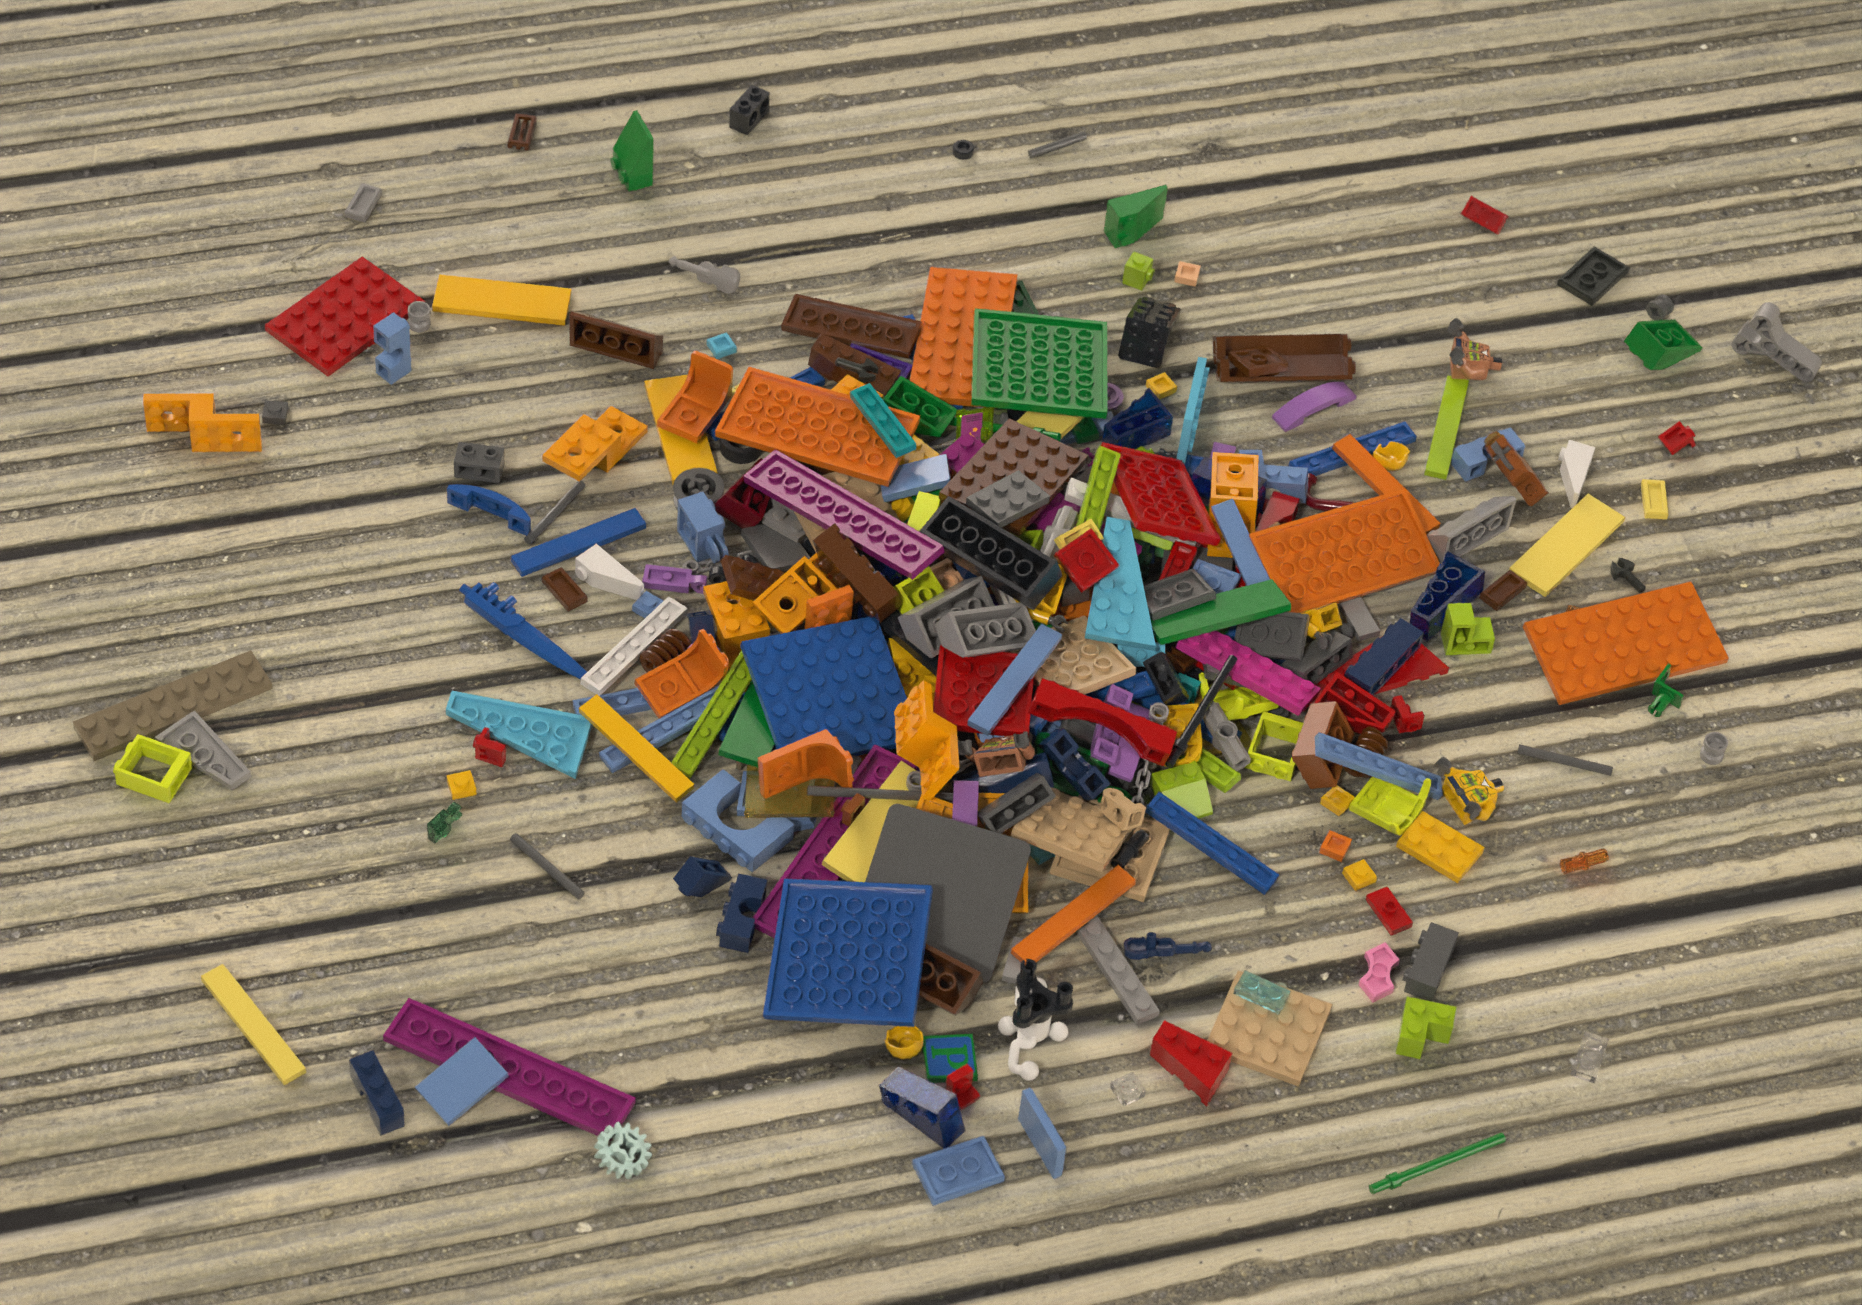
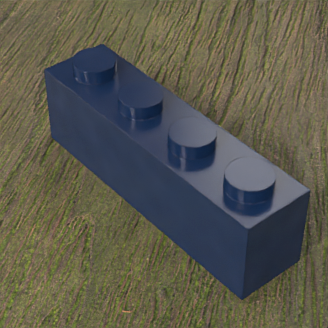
(1385, 656)
(1005, 782)

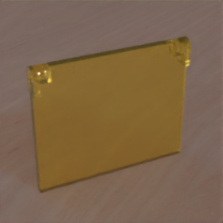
(788, 803)

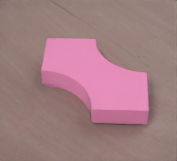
(1377, 980)

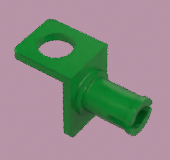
(1664, 693)

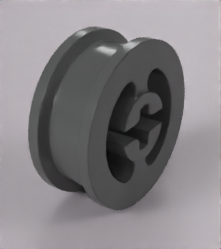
(697, 481)

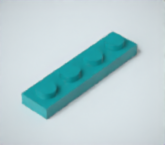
(882, 420)

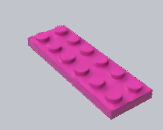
(1252, 670)

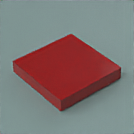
(1086, 560)

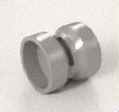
(419, 316)
(1713, 748)

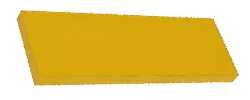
(501, 300)
(678, 452)

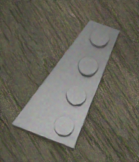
(206, 749)

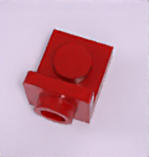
(1677, 438)
(1403, 718)
(489, 750)
(960, 1083)

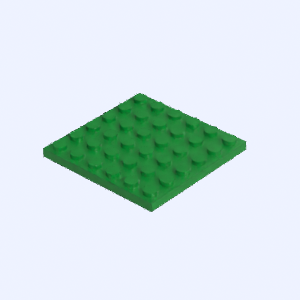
(1039, 363)

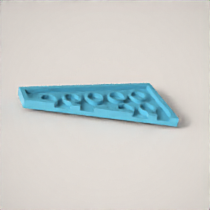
(1193, 409)
(1119, 600)
(539, 732)

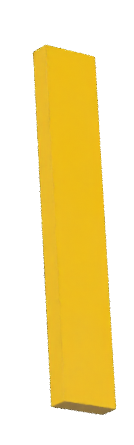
(636, 748)

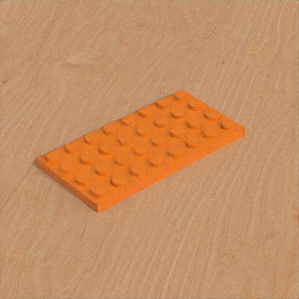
(946, 338)
(809, 426)
(1347, 551)
(1624, 642)

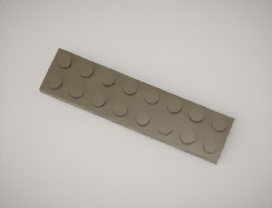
(160, 708)

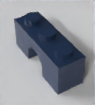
(1081, 775)
(746, 896)
(382, 1100)

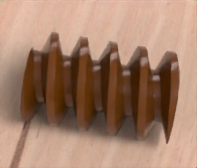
(665, 649)
(1371, 740)

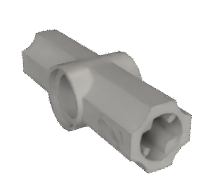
(1063, 522)
(1225, 737)

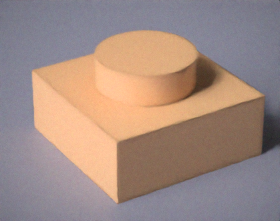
(1187, 273)

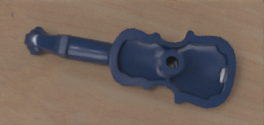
(1144, 948)

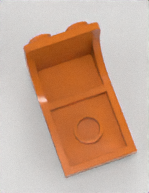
(699, 399)
(829, 608)
(684, 676)
(804, 760)

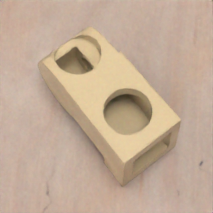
(1121, 809)

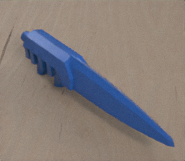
(510, 623)

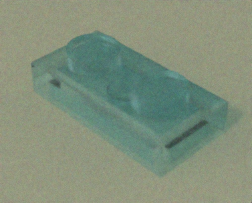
(1261, 992)

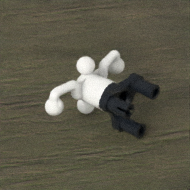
(1033, 1016)

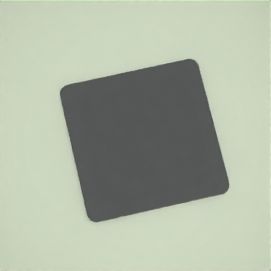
(971, 876)

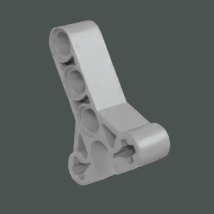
(1766, 336)

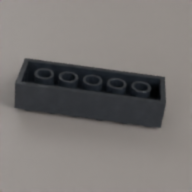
(992, 553)

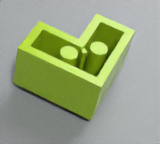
(1465, 633)
(1423, 1021)

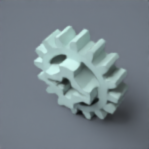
(621, 1153)

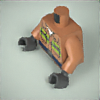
(1470, 358)
(999, 754)

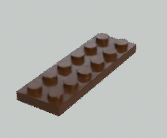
(851, 325)

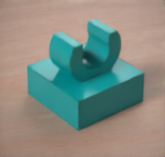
(1191, 686)

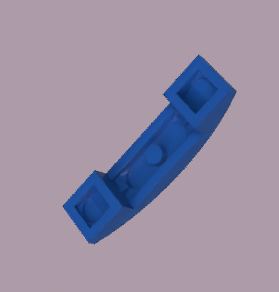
(466, 496)

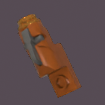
(1515, 468)

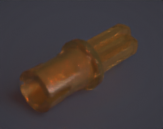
(1583, 860)

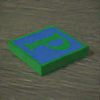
(947, 1054)

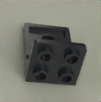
(1148, 331)

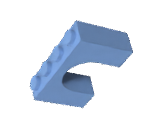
(748, 847)

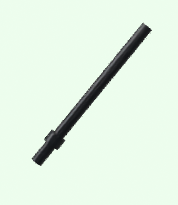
(1181, 744)

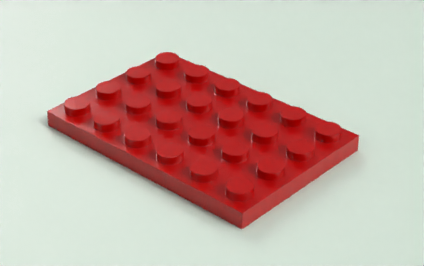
(339, 316)
(1162, 496)

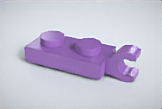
(672, 579)

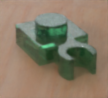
(441, 824)

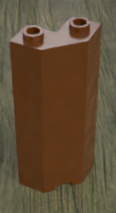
(1308, 356)

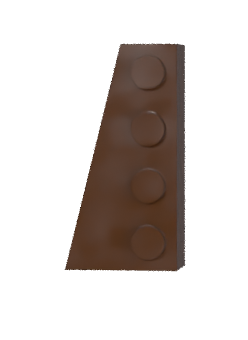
(827, 350)
(846, 567)

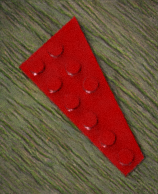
(1418, 666)

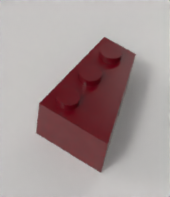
(742, 503)

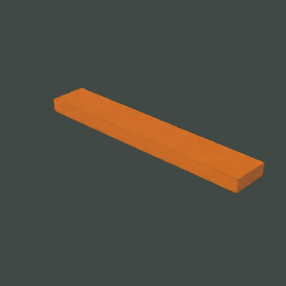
(1378, 477)
(1074, 915)

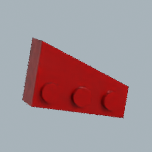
(1357, 705)
(1191, 1059)

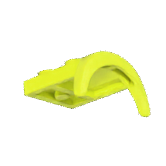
(1238, 702)
(1389, 804)

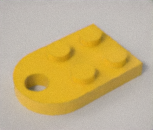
(1177, 720)

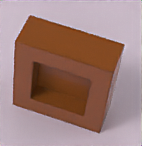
(852, 809)

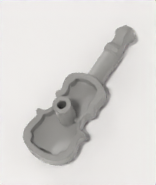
(724, 278)

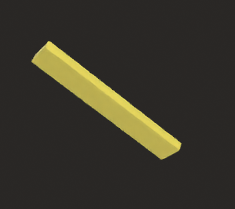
(253, 1024)

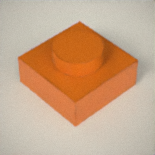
(1335, 846)

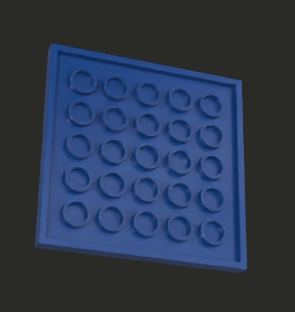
(828, 680)
(848, 952)

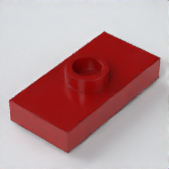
(1484, 215)
(1389, 911)

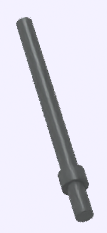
(873, 793)

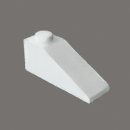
(1574, 468)
(607, 574)

